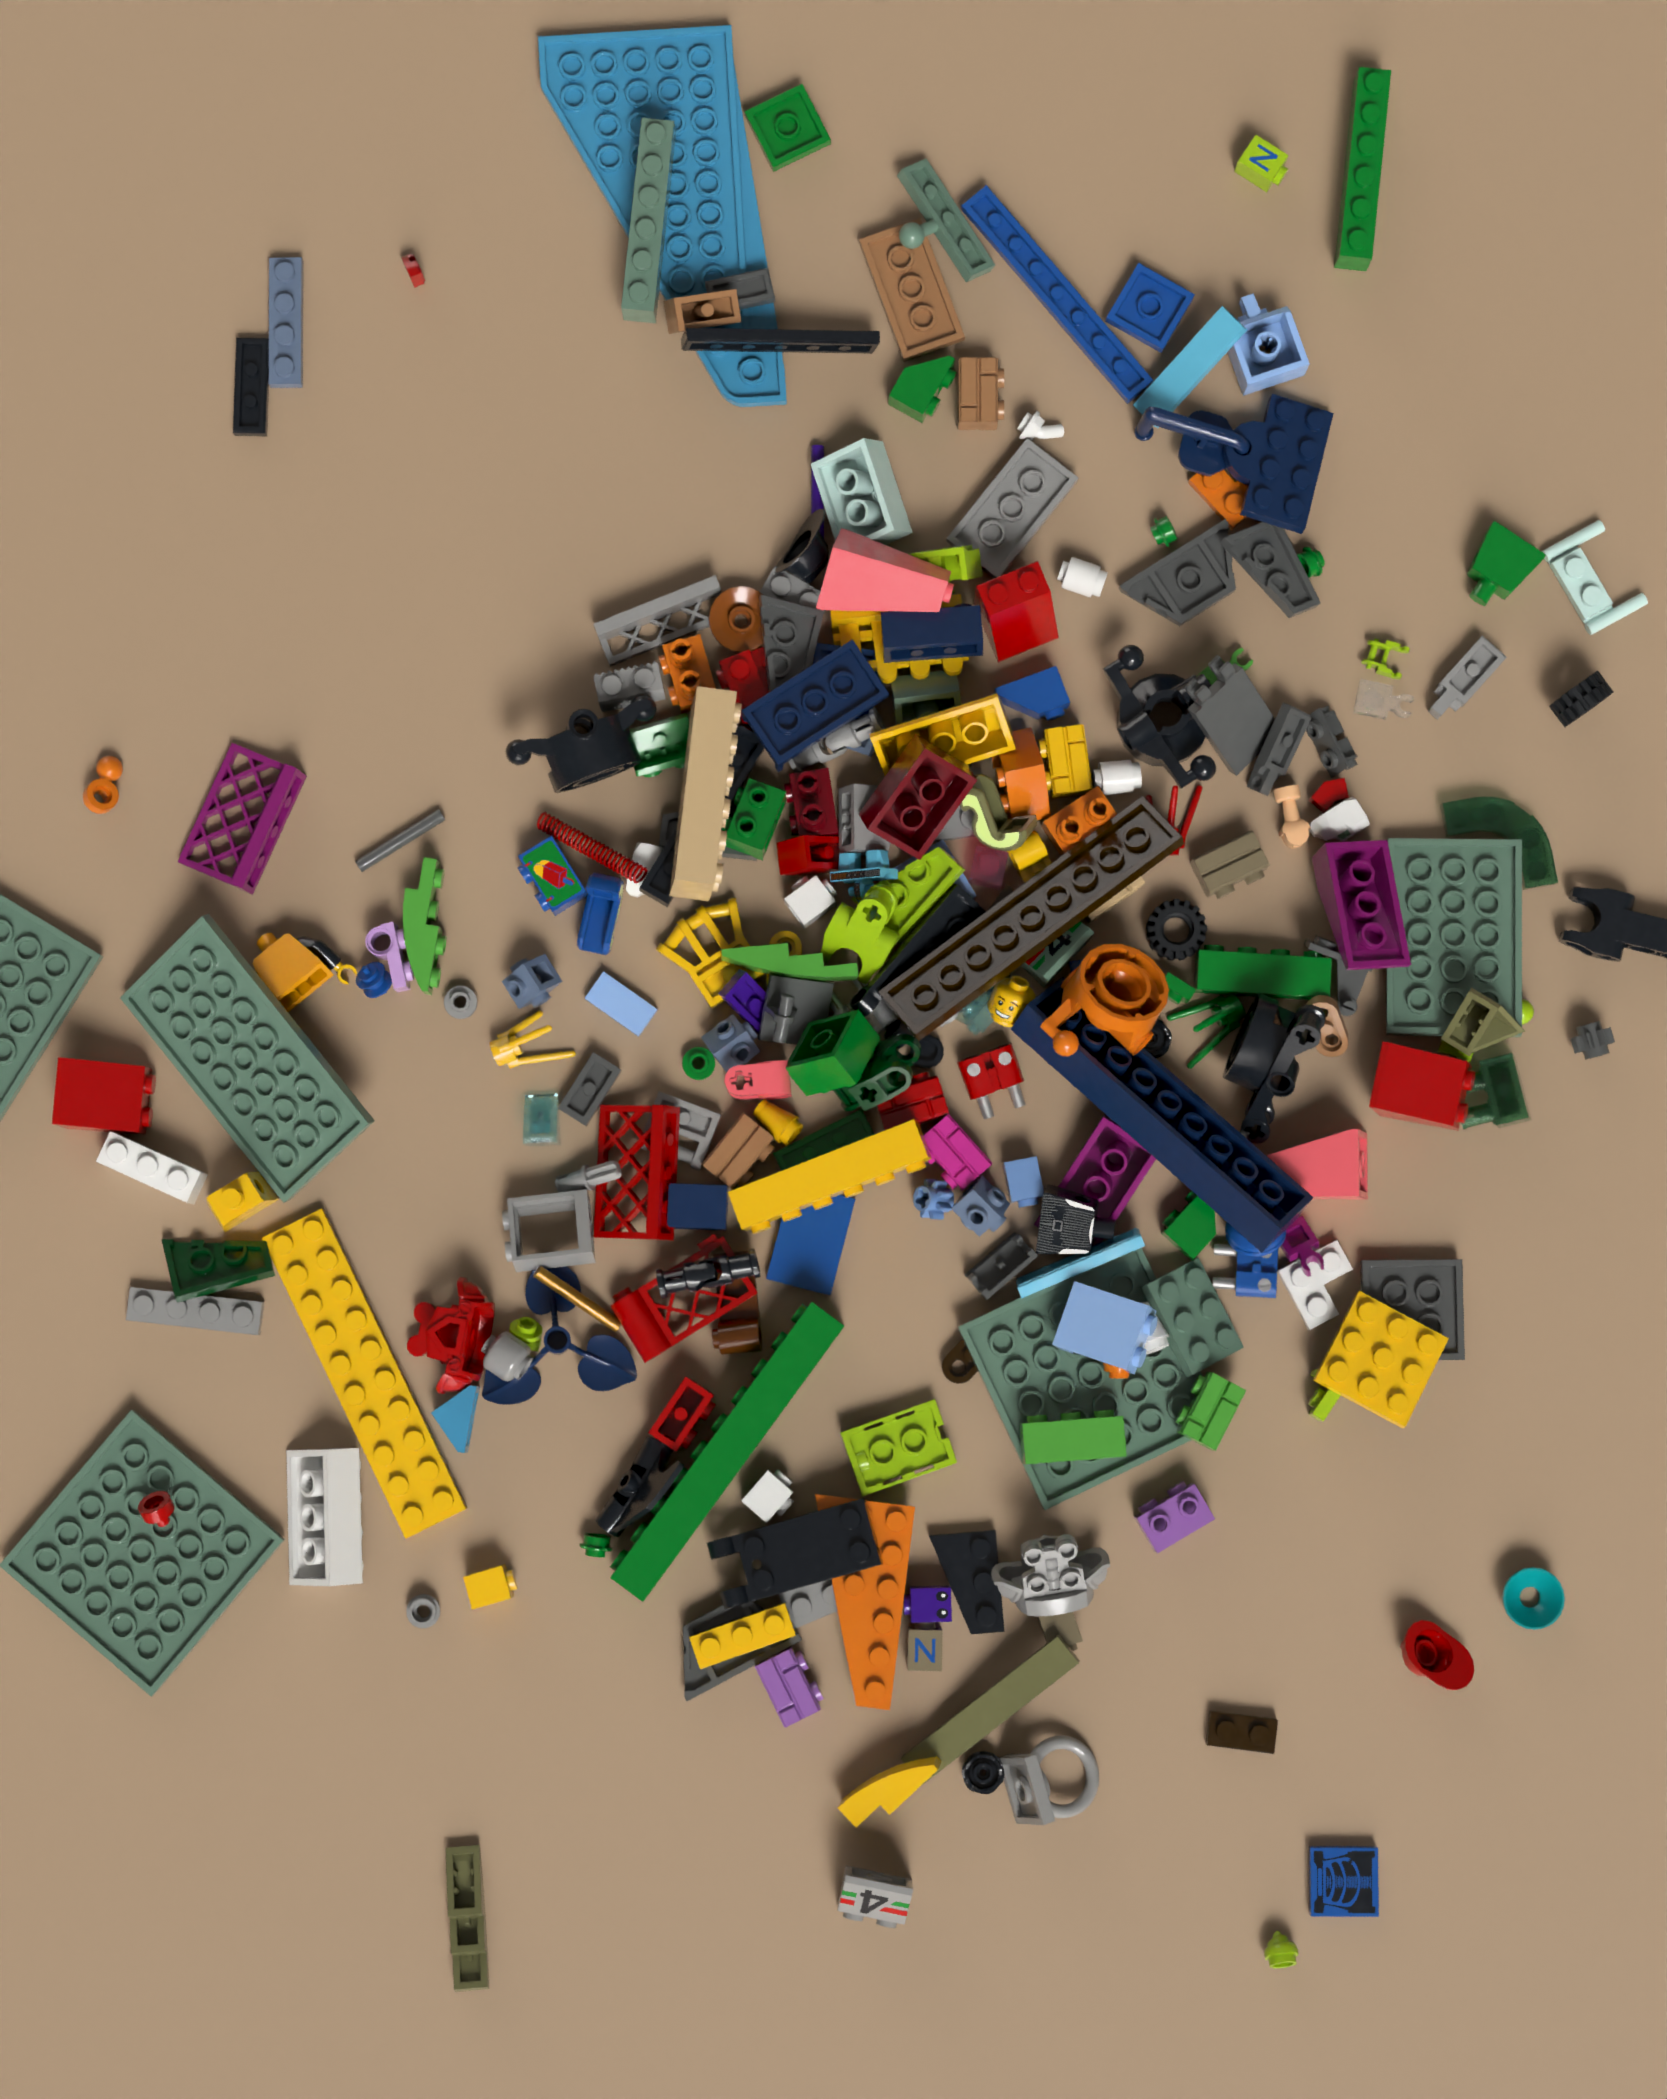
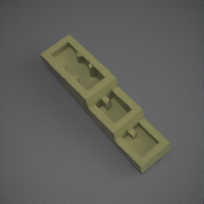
(467, 1918)

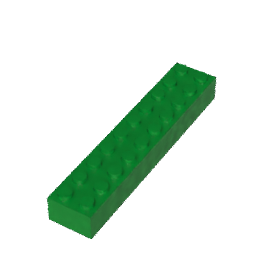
(726, 1452)

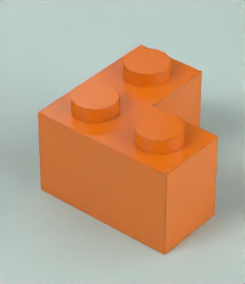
(1022, 777)

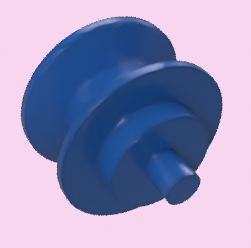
(374, 979)

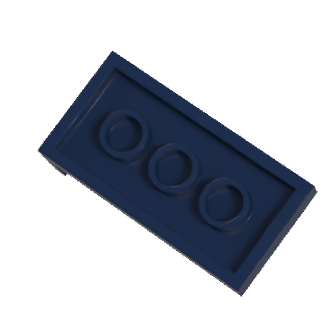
(814, 703)

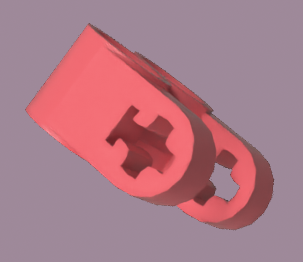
(768, 1078)

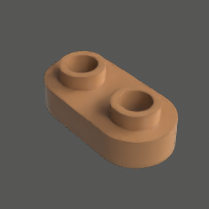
(1333, 1024)

